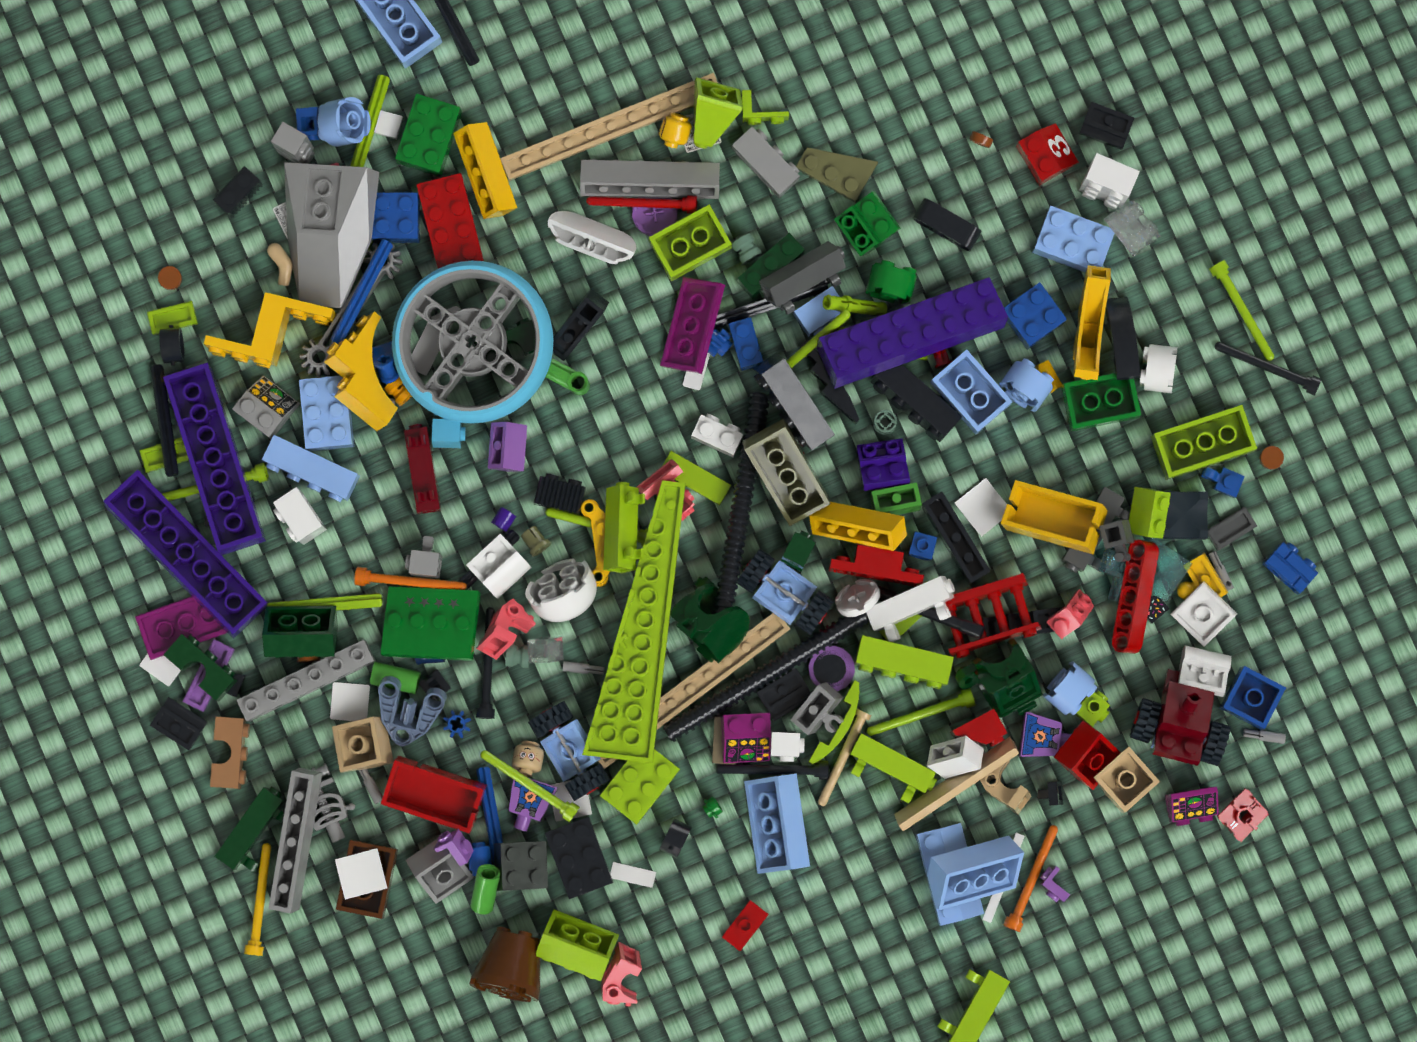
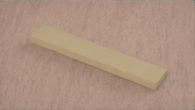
(955, 785)

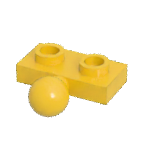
(1201, 571)

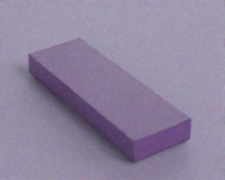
(197, 696)

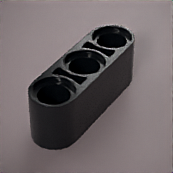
(947, 224)

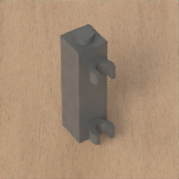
(802, 275)
(1078, 560)

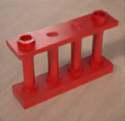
(993, 592)

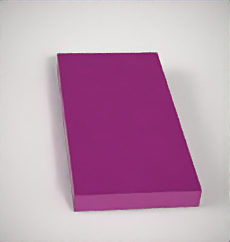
(692, 325)
(165, 624)

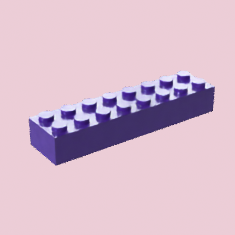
(912, 332)
(214, 459)
(185, 554)

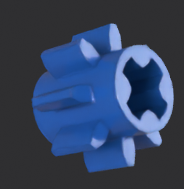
(719, 342)
(463, 721)

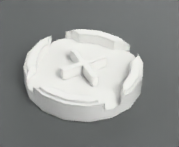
(857, 598)

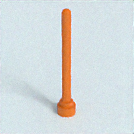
(364, 577)
(1014, 920)

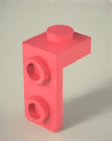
(1071, 615)

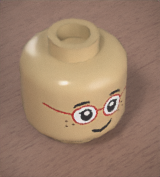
(528, 758)

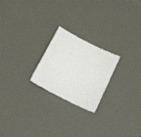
(982, 507)
(361, 873)

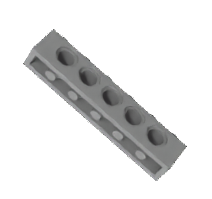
(306, 681)

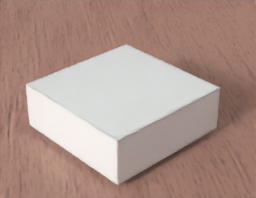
(388, 124)

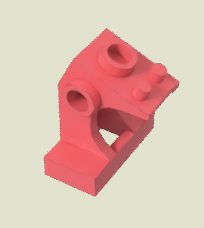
(667, 473)
(498, 637)
(625, 961)

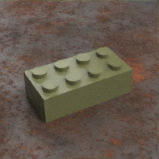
(786, 472)

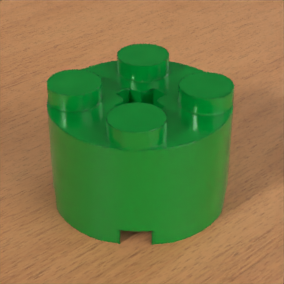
(891, 283)

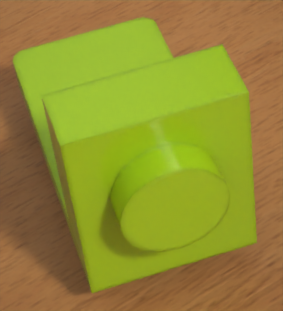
(756, 118)

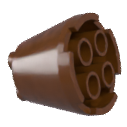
(509, 966)

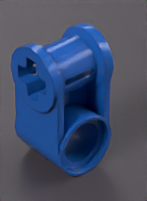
(384, 362)

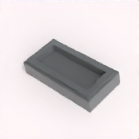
(1231, 528)

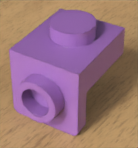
(457, 845)
(1054, 891)

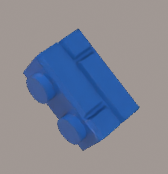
(745, 343)
(1290, 567)

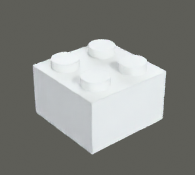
(299, 516)

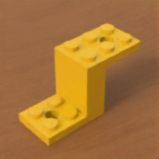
(270, 330)

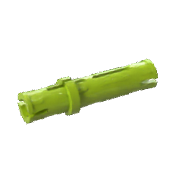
(854, 305)

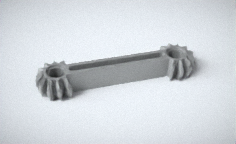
(321, 347)

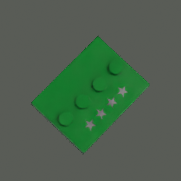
(430, 623)

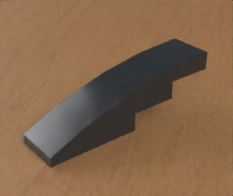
(836, 396)
(1014, 621)

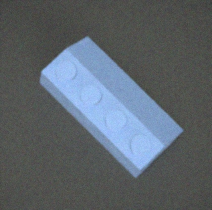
(777, 823)
(939, 842)
(974, 872)

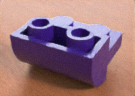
(883, 464)

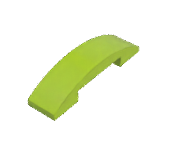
(851, 699)

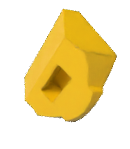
(1047, 368)

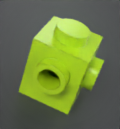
(1094, 708)

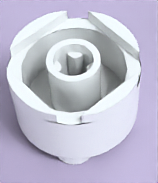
(1159, 368)

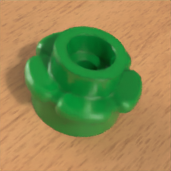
(712, 807)

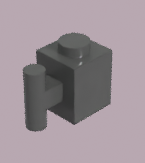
(1117, 536)

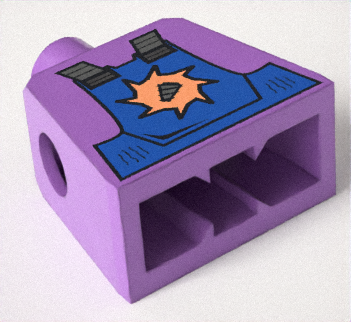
(1040, 736)
(528, 804)

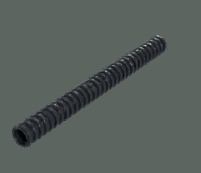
(740, 508)
(763, 675)

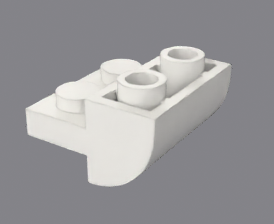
(498, 566)
(1204, 669)

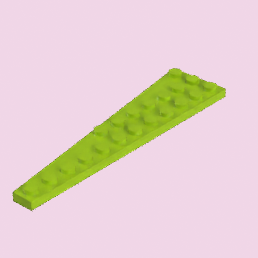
(631, 691)

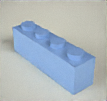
(311, 468)

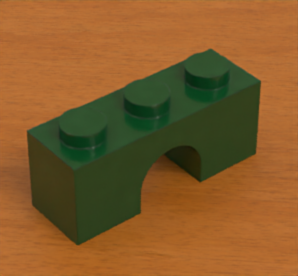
(777, 257)
(521, 335)
(798, 551)
(217, 678)

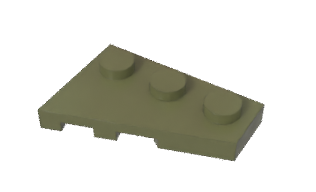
(837, 171)

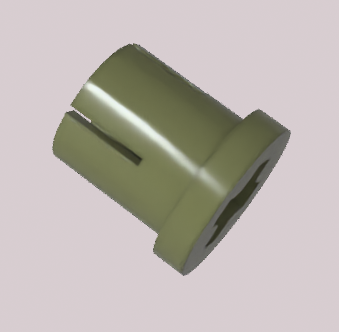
(535, 541)

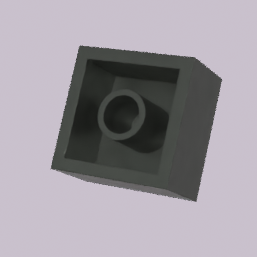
(521, 865)

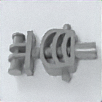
(332, 824)

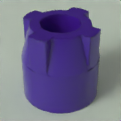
(503, 519)

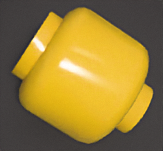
(675, 130)

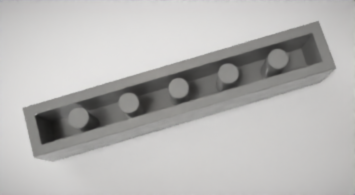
(649, 179)
(295, 840)

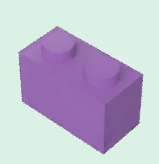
(507, 446)

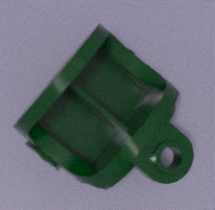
(713, 633)
(1005, 684)

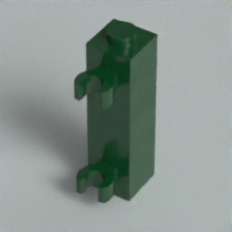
(250, 828)

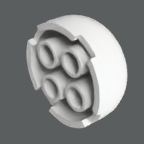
(566, 599)

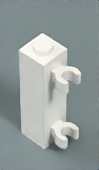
(910, 603)

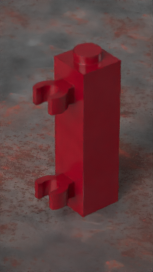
(422, 469)

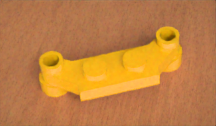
(598, 529)

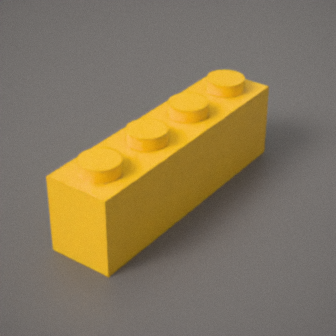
(485, 170)
(859, 526)

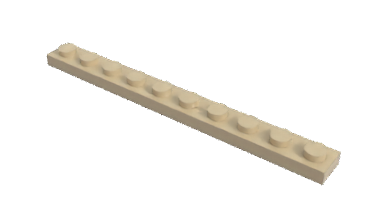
(600, 130)
(713, 673)

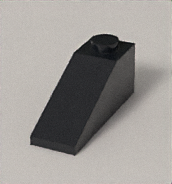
(578, 323)

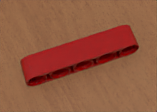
(1129, 633)

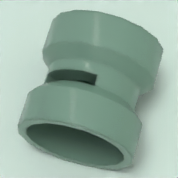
(746, 248)
(885, 422)
(517, 656)

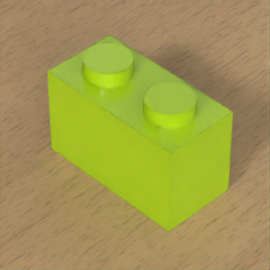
(1149, 512)

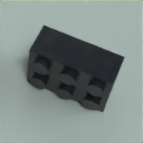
(579, 857)

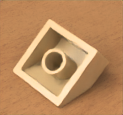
(362, 744)
(1126, 780)

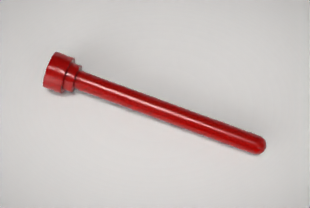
(686, 204)

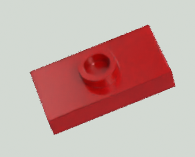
(745, 925)

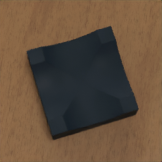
(1187, 516)

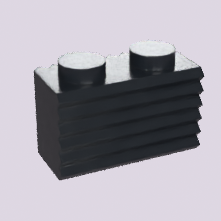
(238, 192)
(560, 494)

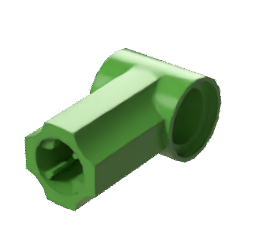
(566, 376)

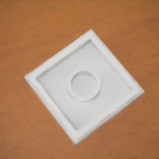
(1203, 614)

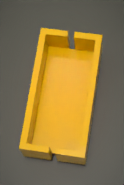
(1054, 517)

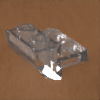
(1132, 227)

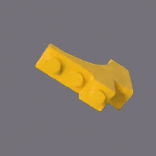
(1090, 322)
(360, 386)

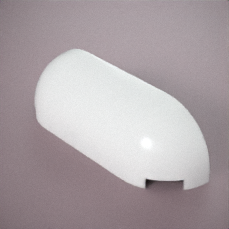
(591, 237)

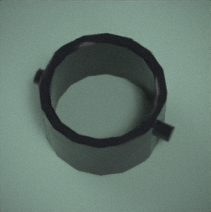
(172, 345)
(675, 838)

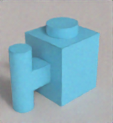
(447, 433)

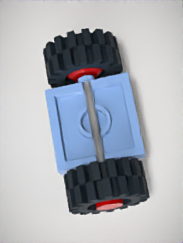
(784, 592)
(1146, 722)
(566, 750)

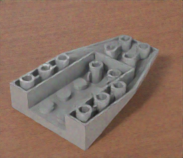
(328, 227)

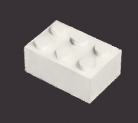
(1108, 181)

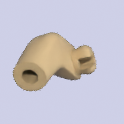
(283, 262)

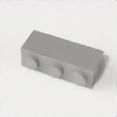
(293, 144)
(766, 161)

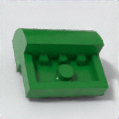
(867, 224)

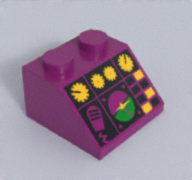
(746, 737)
(1192, 805)

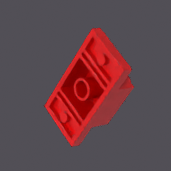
(877, 565)

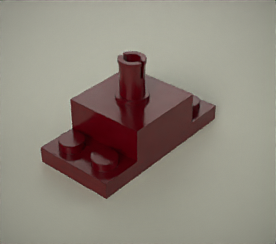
(1182, 720)

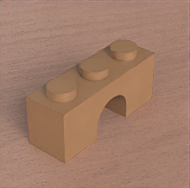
(234, 733)

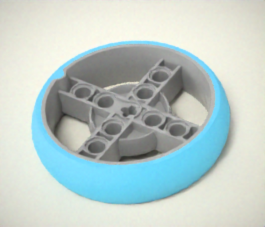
(511, 289)

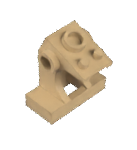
(1012, 798)

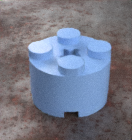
(343, 122)
(1026, 384)
(1070, 688)

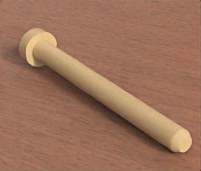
(843, 756)

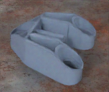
(393, 722)

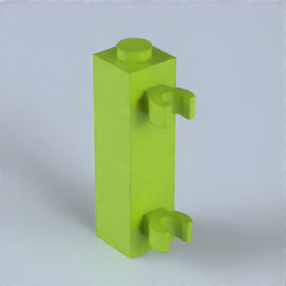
(622, 528)
(894, 764)
(979, 1009)

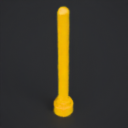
(254, 945)

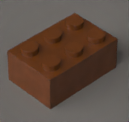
(373, 903)

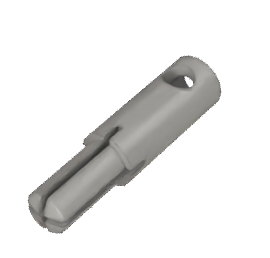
(1221, 571)
(582, 668)
(1265, 736)
(371, 786)

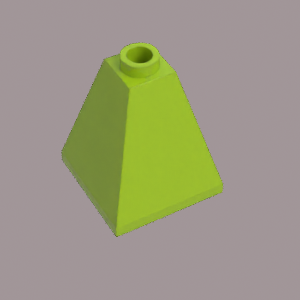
(713, 111)

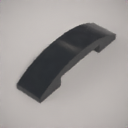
(1123, 338)

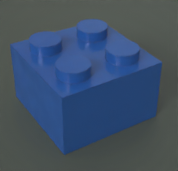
(397, 218)
(1034, 315)
(1252, 697)

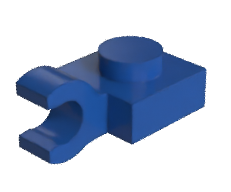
(1226, 481)

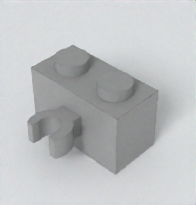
(424, 562)
(818, 710)

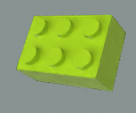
(690, 242)
(639, 786)
(577, 945)

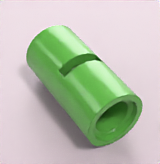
(408, 678)
(485, 889)

